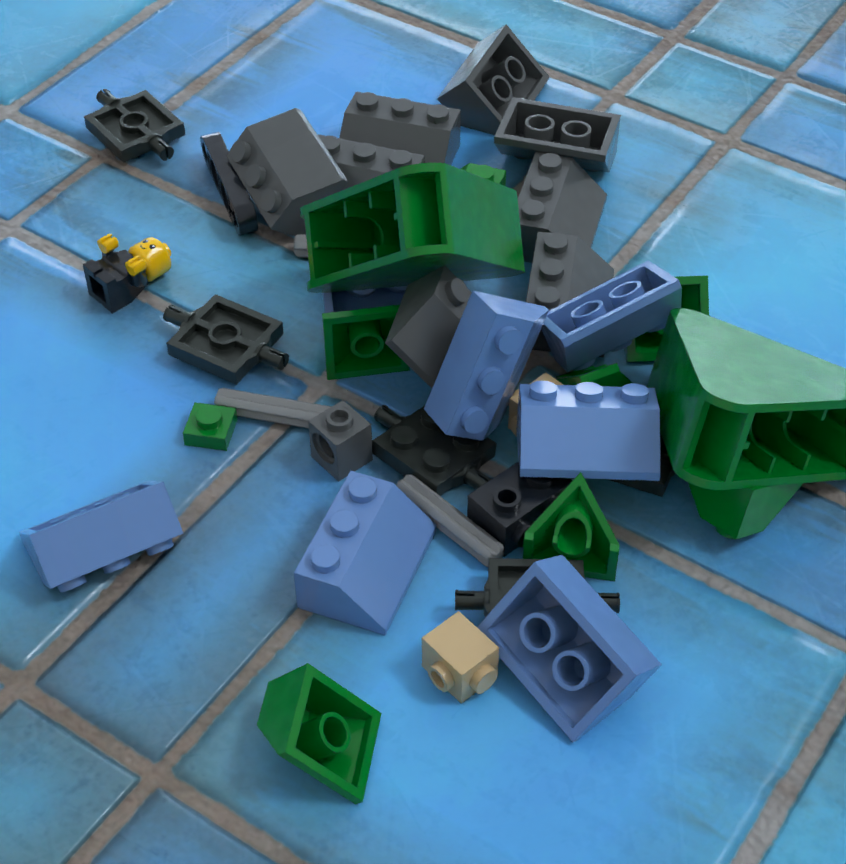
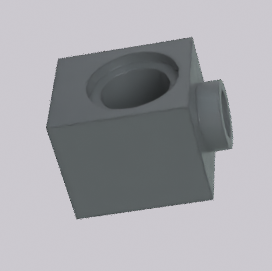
(340, 440)

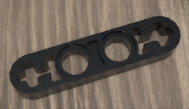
(229, 184)

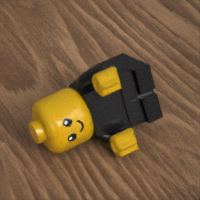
(125, 274)

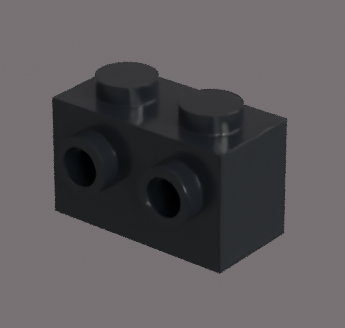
(512, 504)

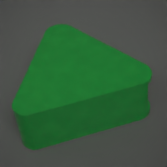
(411, 225)
(746, 407)

